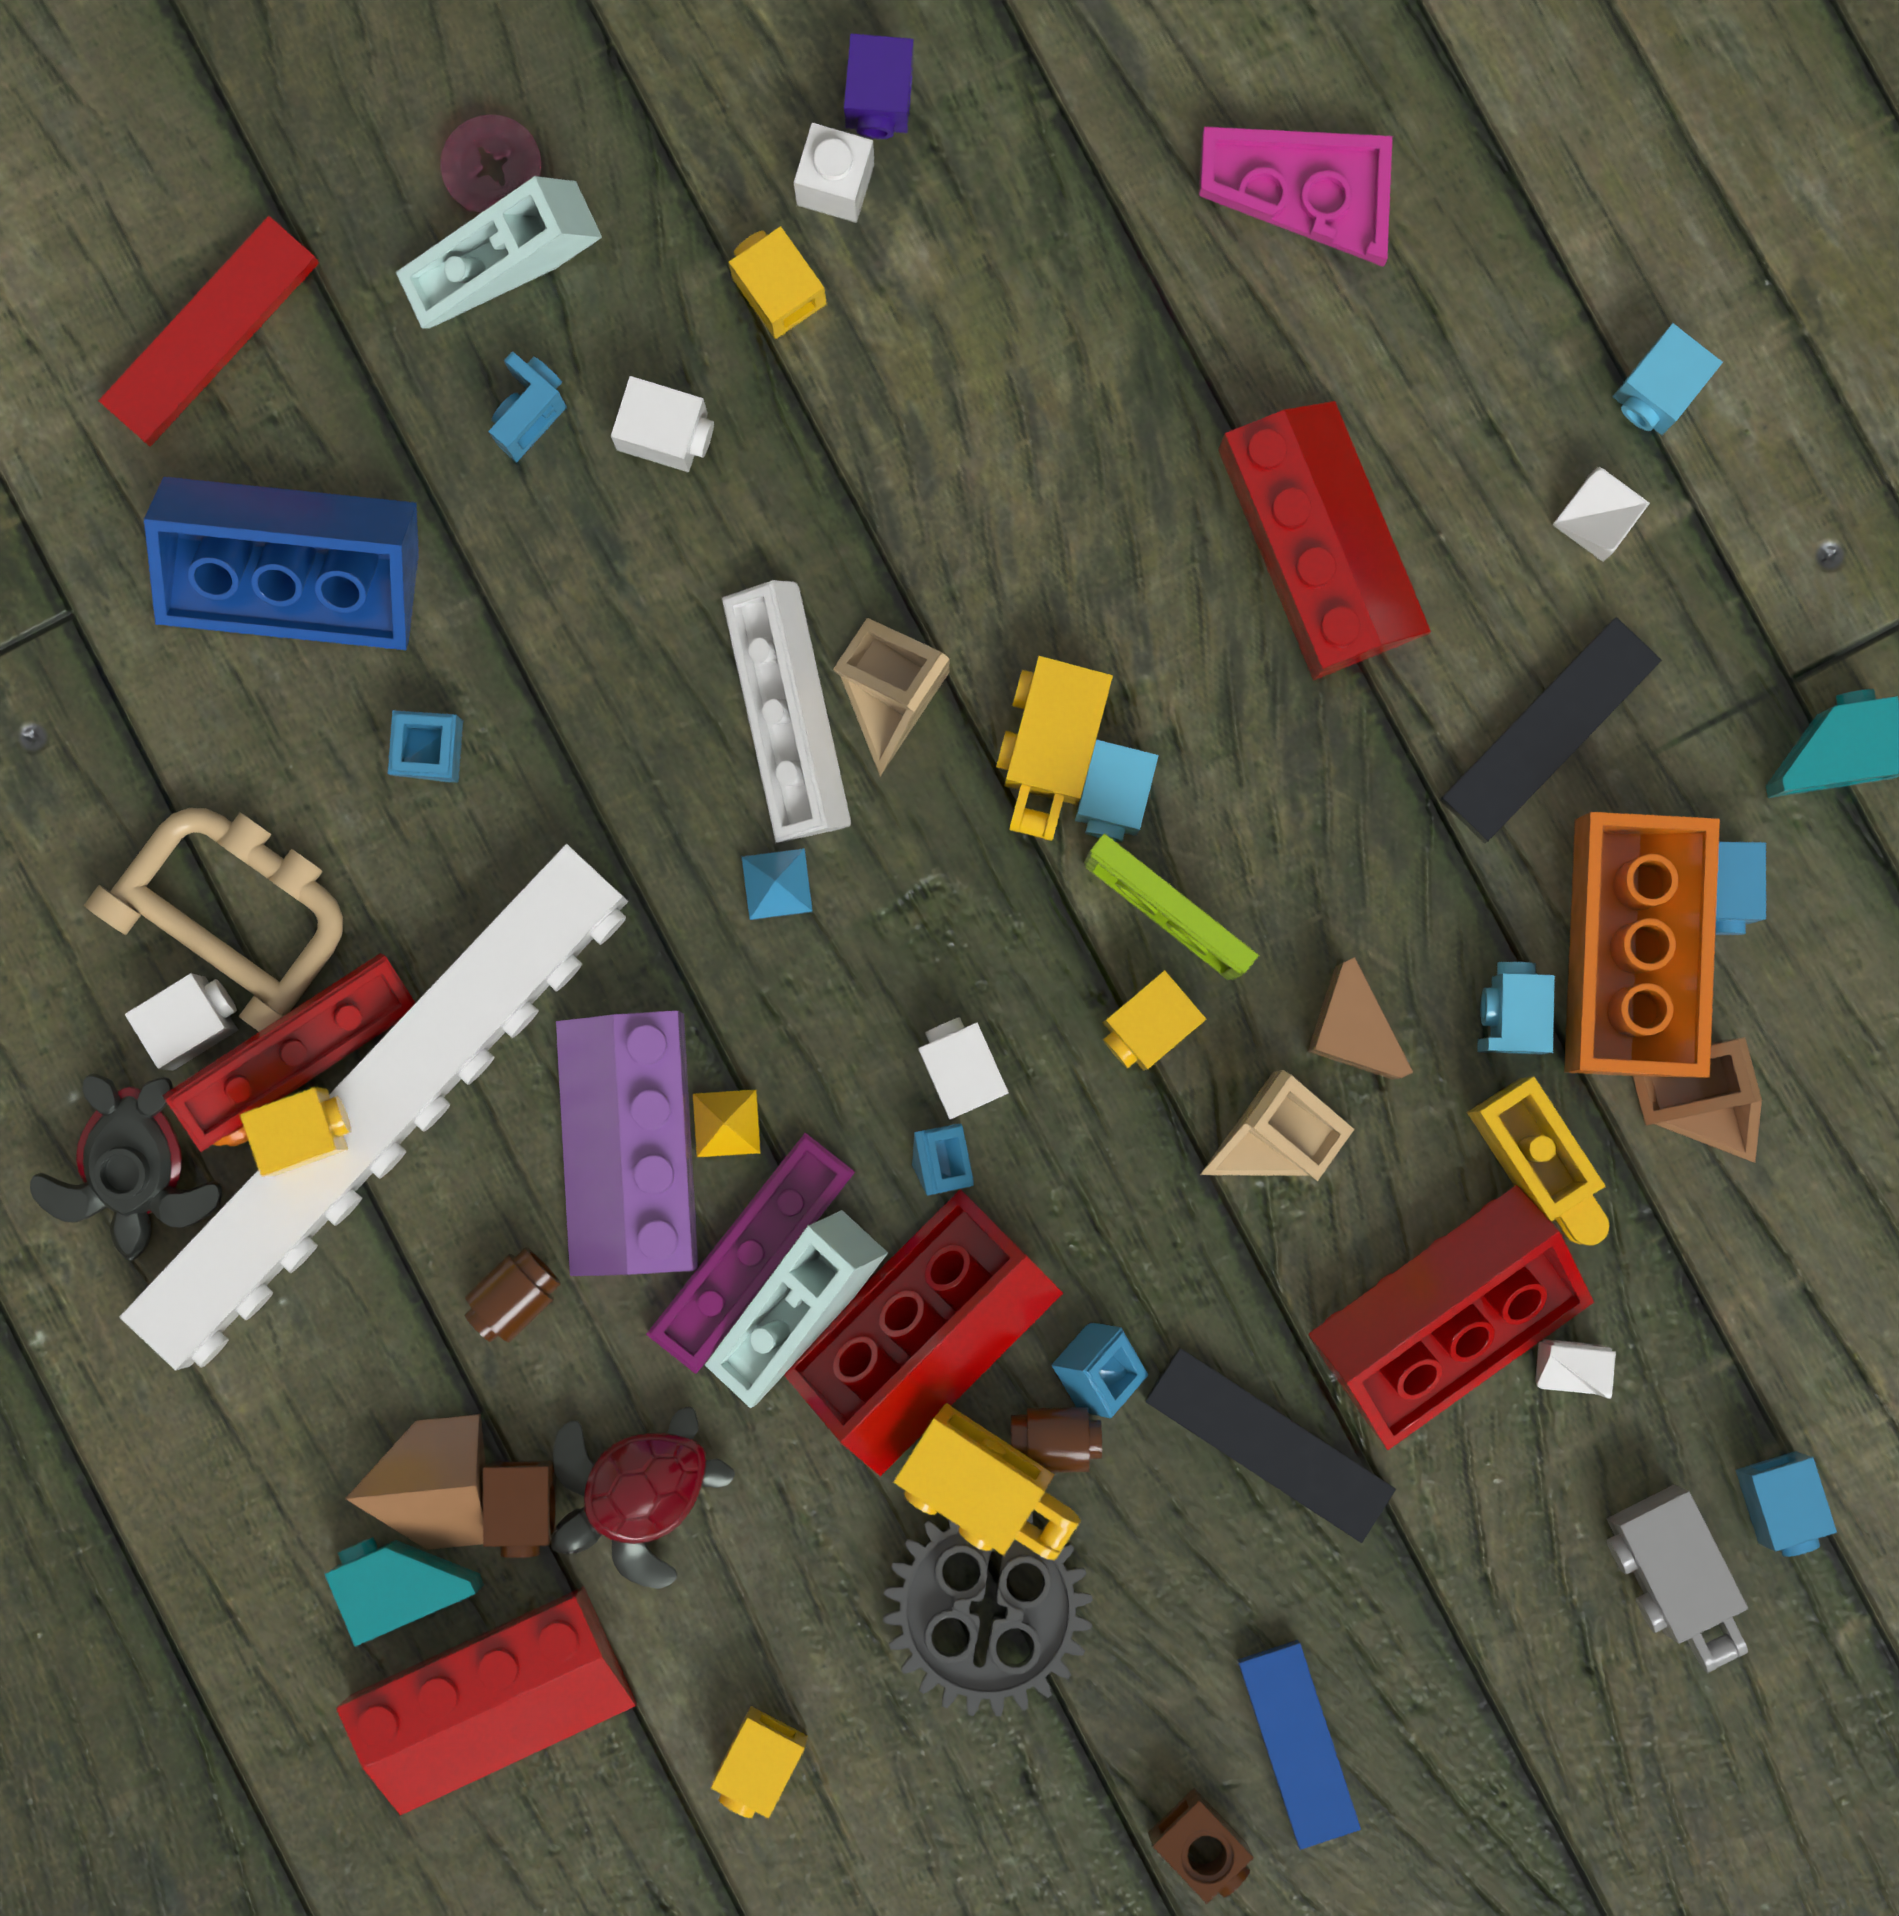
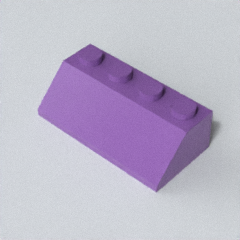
(627, 1144)

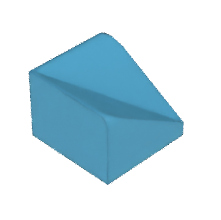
(425, 746)
(1100, 1369)

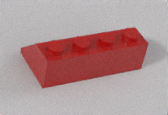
(1322, 536)
(1452, 1316)
(921, 1332)
(486, 1702)

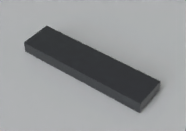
(1550, 730)
(1270, 1445)

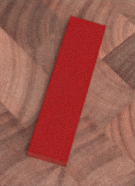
(209, 331)
(290, 1051)

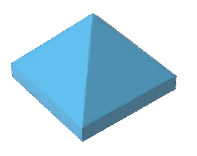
(777, 884)
(942, 1159)

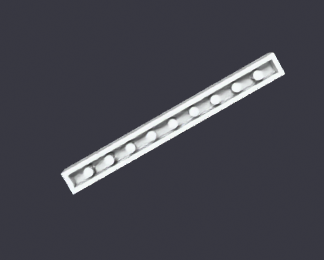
(386, 1098)

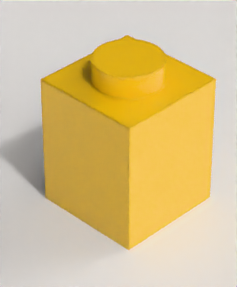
(776, 280)
(1151, 1023)
(296, 1131)
(758, 1764)

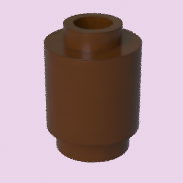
(511, 1296)
(1058, 1438)

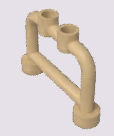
(246, 841)

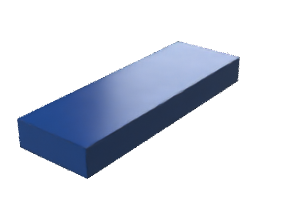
(1299, 1744)

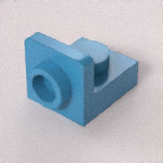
(526, 417)

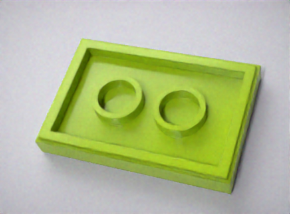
(1169, 909)

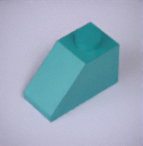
(1843, 747)
(394, 1586)

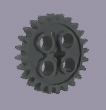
(929, 1599)

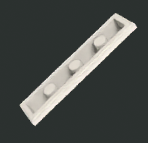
(786, 710)

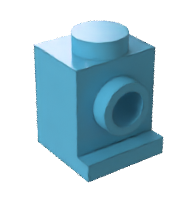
(1518, 1010)

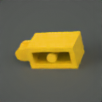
(1054, 739)
(1543, 1158)
(984, 1487)

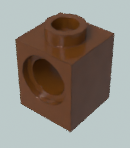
(519, 1506)
(1183, 1825)

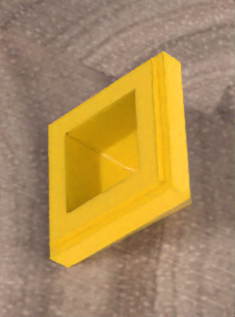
(726, 1123)

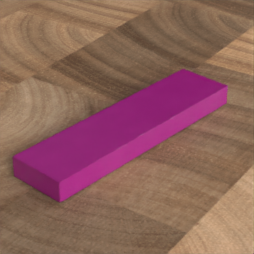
(750, 1253)

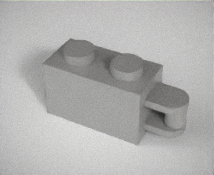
(1680, 1574)

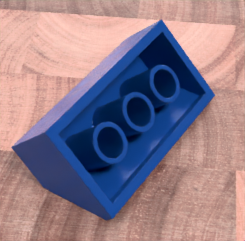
(282, 562)

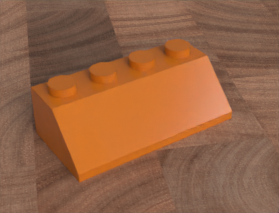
(1642, 945)

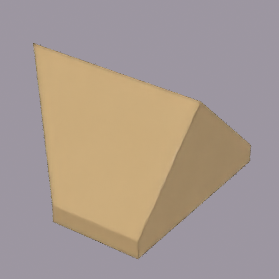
(889, 685)
(1282, 1134)

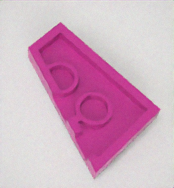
(1304, 182)

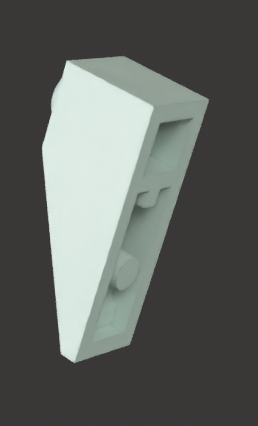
(500, 249)
(796, 1305)

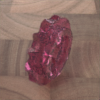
(501, 139)

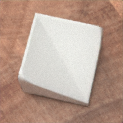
(1601, 513)
(1575, 1367)

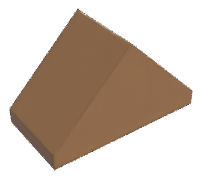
(1354, 1027)

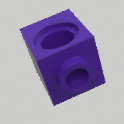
(878, 85)

